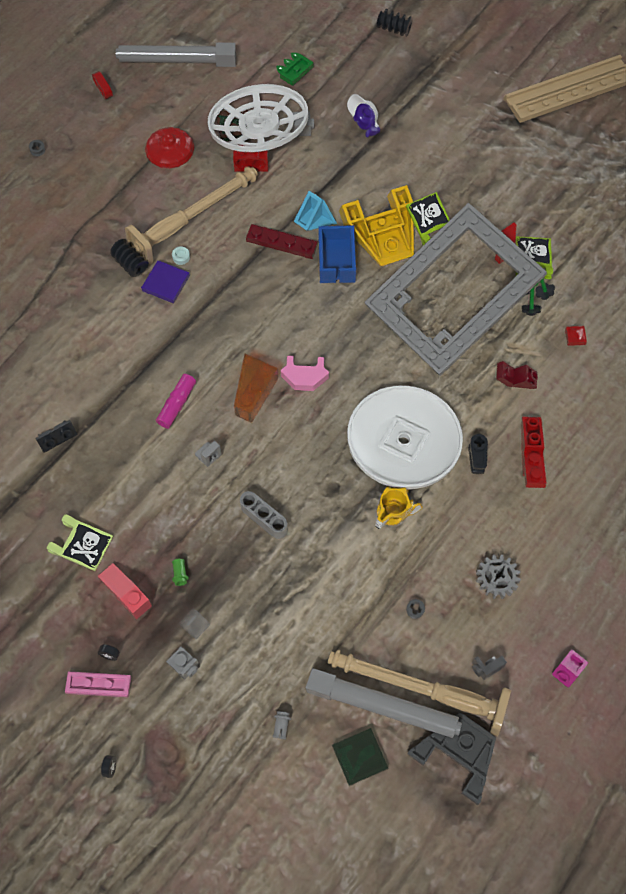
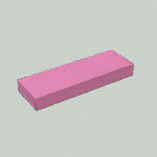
(98, 684)

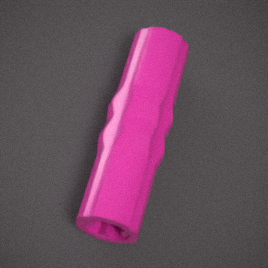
(175, 401)

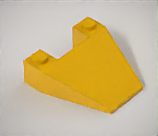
(386, 235)

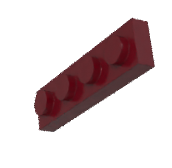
(281, 241)

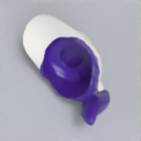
(364, 114)

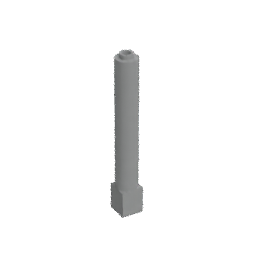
(222, 54)
(330, 687)

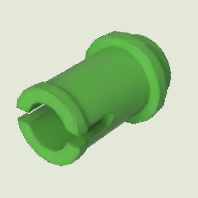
(180, 577)

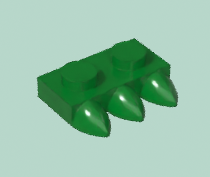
(294, 69)

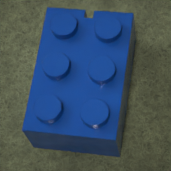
(337, 254)

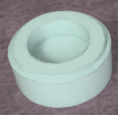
(180, 255)

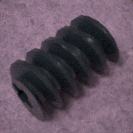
(394, 22)
(129, 258)

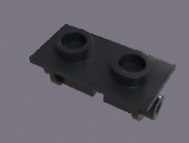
(59, 435)

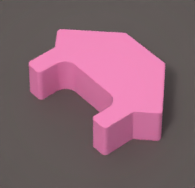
(304, 377)

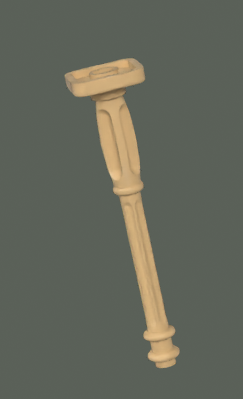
(448, 695)

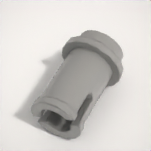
(281, 724)

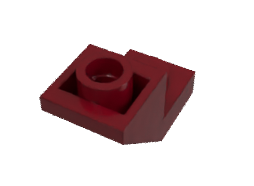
(517, 377)

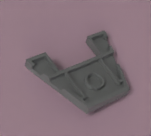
(470, 749)

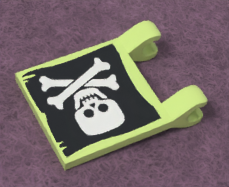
(84, 545)

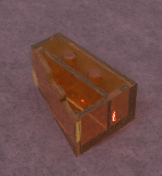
(253, 387)

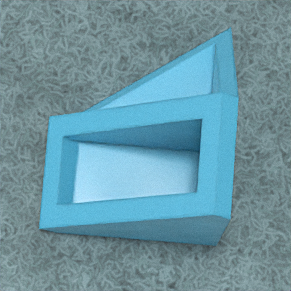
(314, 213)

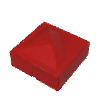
(575, 335)

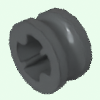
(37, 143)
(421, 607)

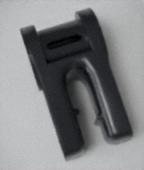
(478, 455)

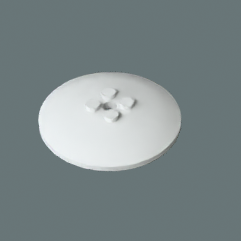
(407, 413)

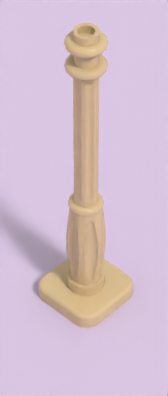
(167, 227)

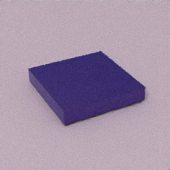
(165, 281)

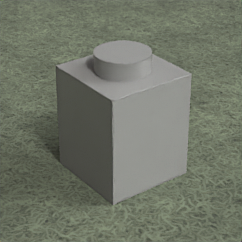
(307, 129)

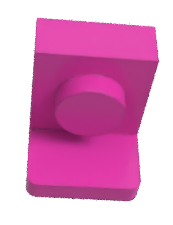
(570, 668)

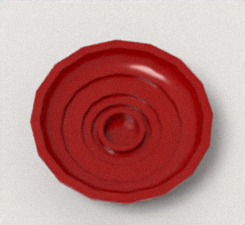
(169, 147)

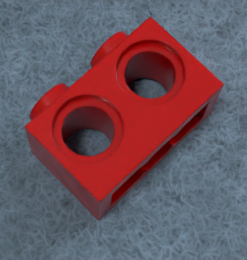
(258, 160)

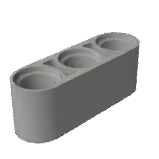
(260, 506)

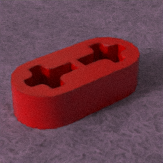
(102, 85)

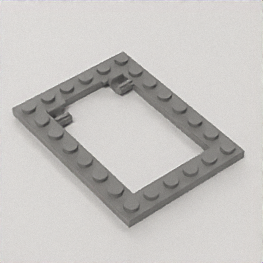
(430, 350)

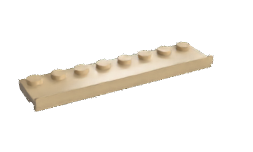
(567, 89)

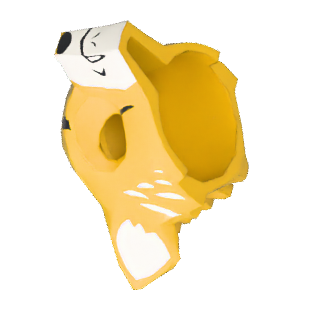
(395, 507)

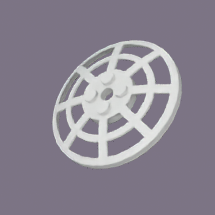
(249, 121)

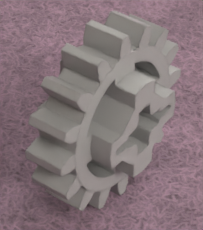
(505, 581)

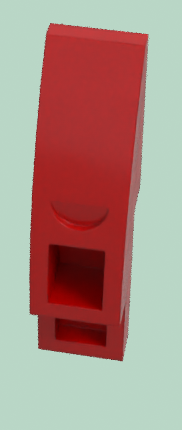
(532, 452)

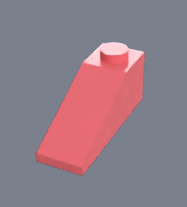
(125, 591)

